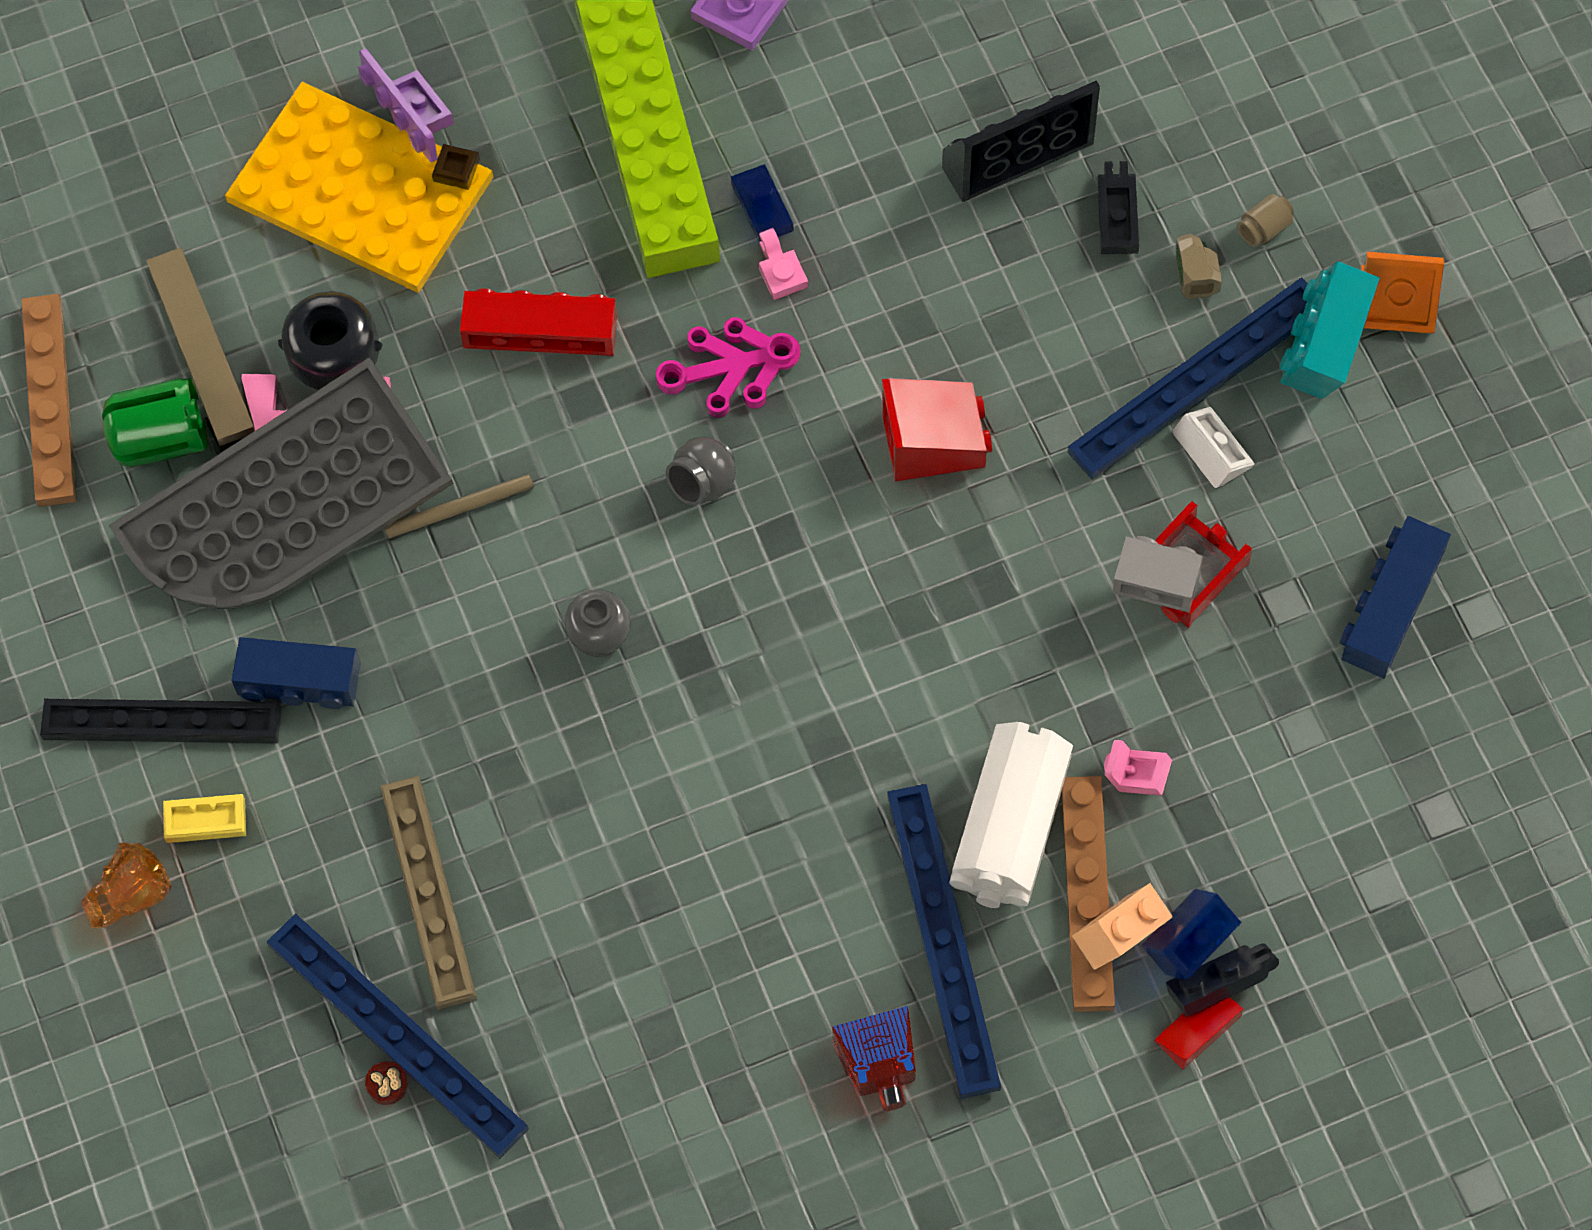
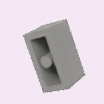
(1157, 573)

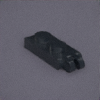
(1118, 210)
(1222, 978)

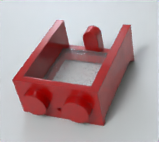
(1219, 562)

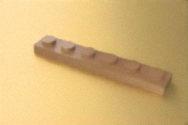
(48, 400)
(1086, 886)

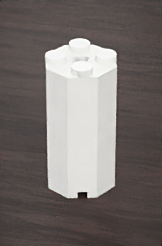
(1011, 815)

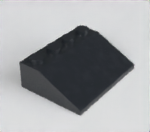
(1022, 142)

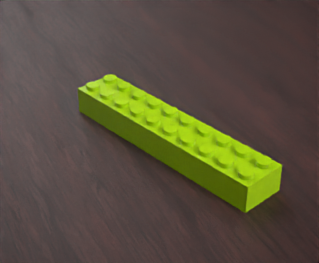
(648, 135)

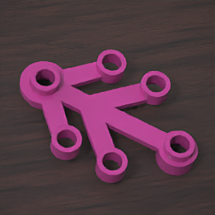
(733, 363)

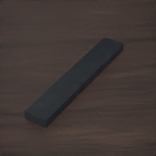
(160, 720)

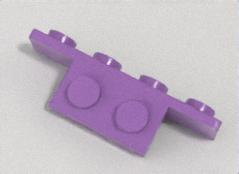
(411, 102)

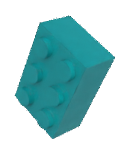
(1328, 330)

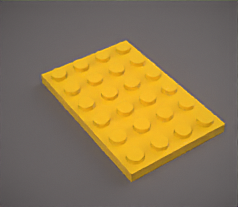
(354, 188)

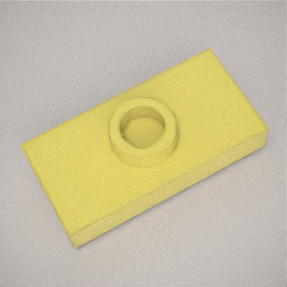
(204, 818)

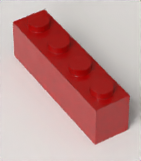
(538, 322)

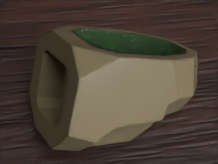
(1197, 267)

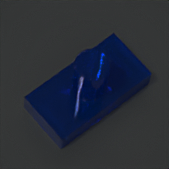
(761, 201)

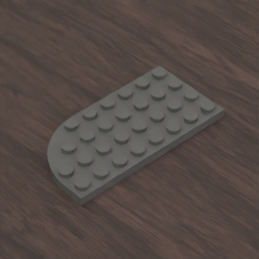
(286, 497)

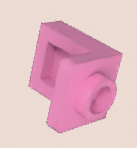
(1137, 770)

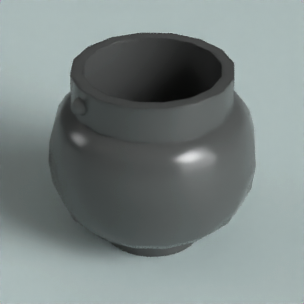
(701, 470)
(597, 622)

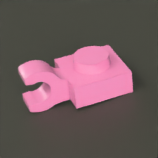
(780, 270)

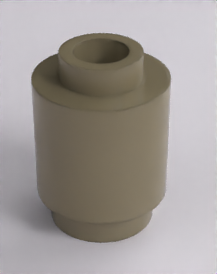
(1265, 220)

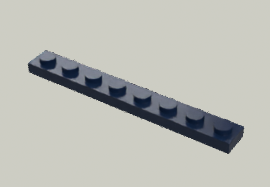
(1189, 382)
(943, 942)
(398, 1036)

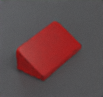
(1194, 1034)

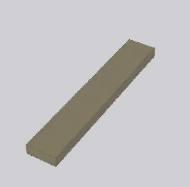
(200, 346)
(428, 893)

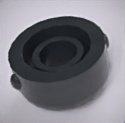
(323, 311)

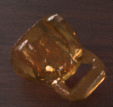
(131, 884)

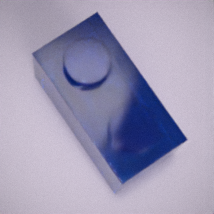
(1191, 934)

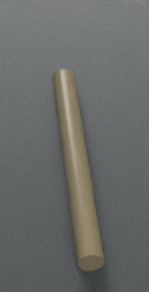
(459, 506)

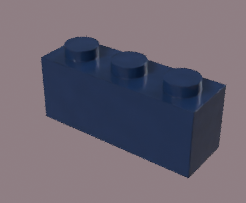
(296, 672)

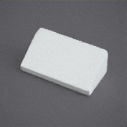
(1212, 446)

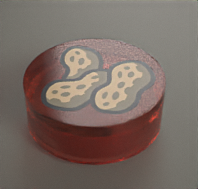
(386, 1083)

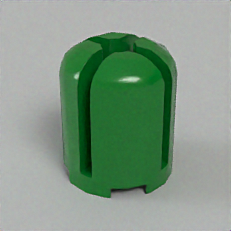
(154, 423)

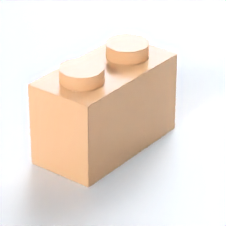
(1122, 926)

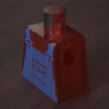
(878, 1055)

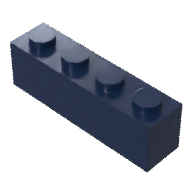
(1395, 596)

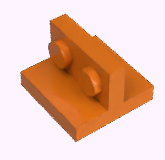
(1405, 292)

